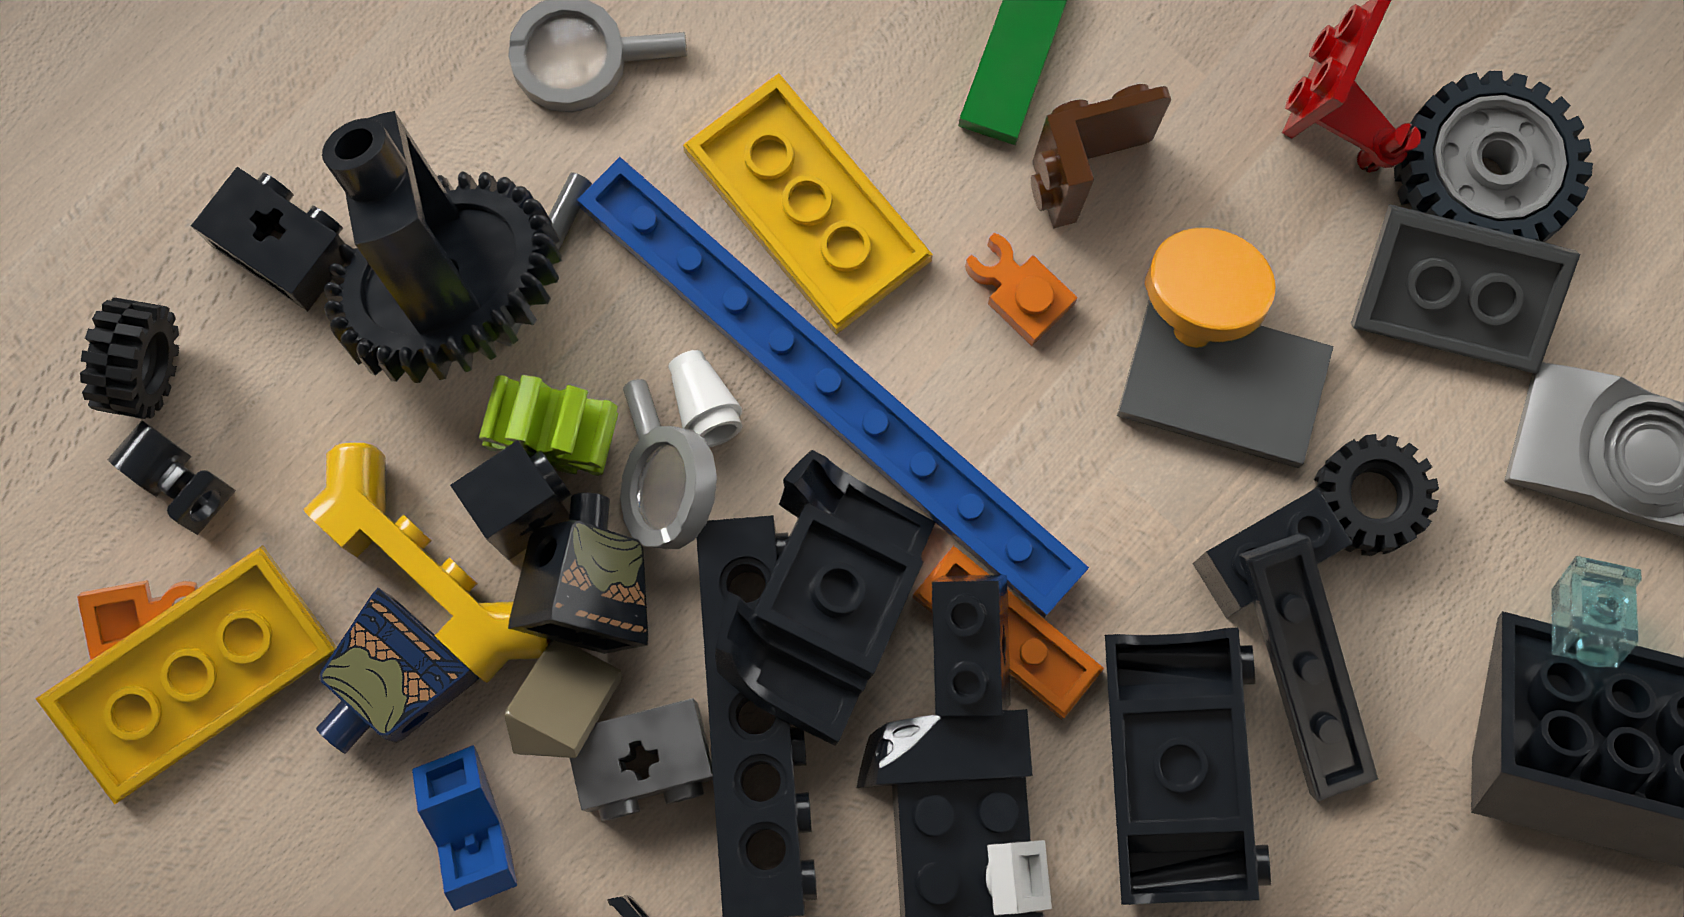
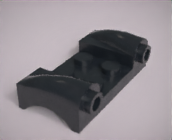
(1183, 768)

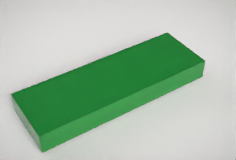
(1011, 68)

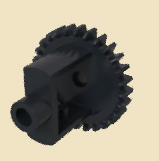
(431, 263)

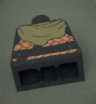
(583, 582)

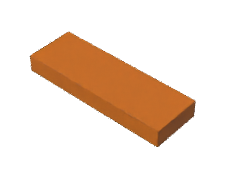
(1039, 654)

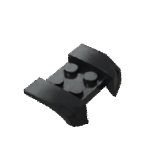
(826, 600)
(953, 794)

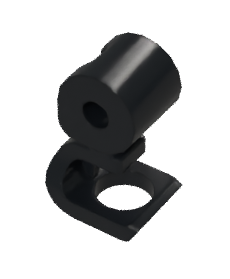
(160, 467)

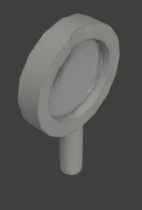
(573, 53)
(667, 477)

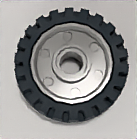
(1518, 131)

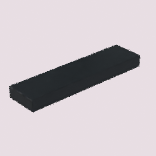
(1309, 666)

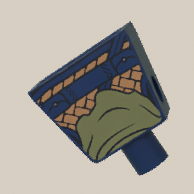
(388, 675)

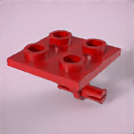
(1338, 103)

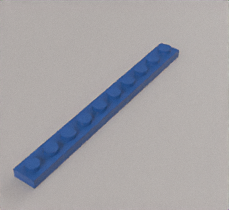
(833, 387)

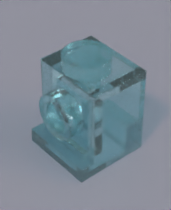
(1595, 612)

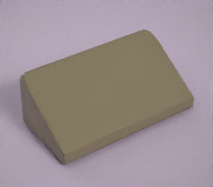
(560, 702)

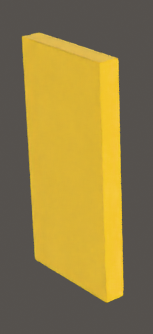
(807, 203)
(187, 674)

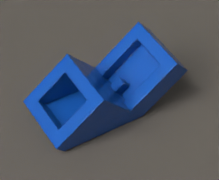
(465, 826)

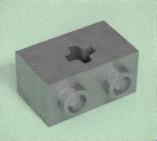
(669, 731)

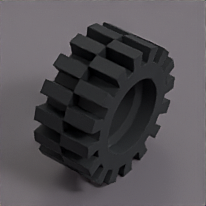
(129, 358)
(1406, 475)

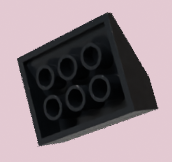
(1582, 744)

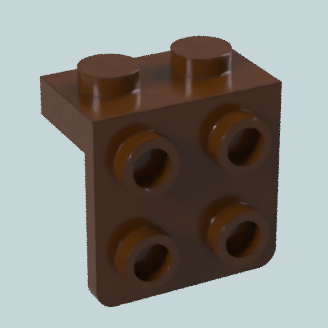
(1088, 131)

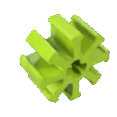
(560, 423)

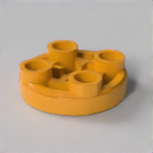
(1210, 286)

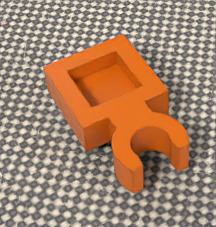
(1025, 296)
(120, 610)

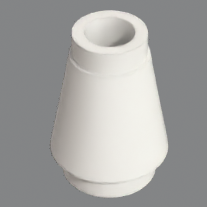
(704, 399)

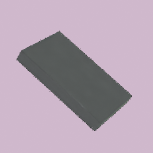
(1464, 289)
(1235, 393)

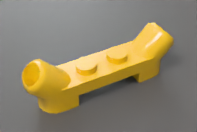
(355, 516)

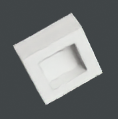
(1018, 877)

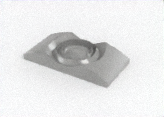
(1602, 446)

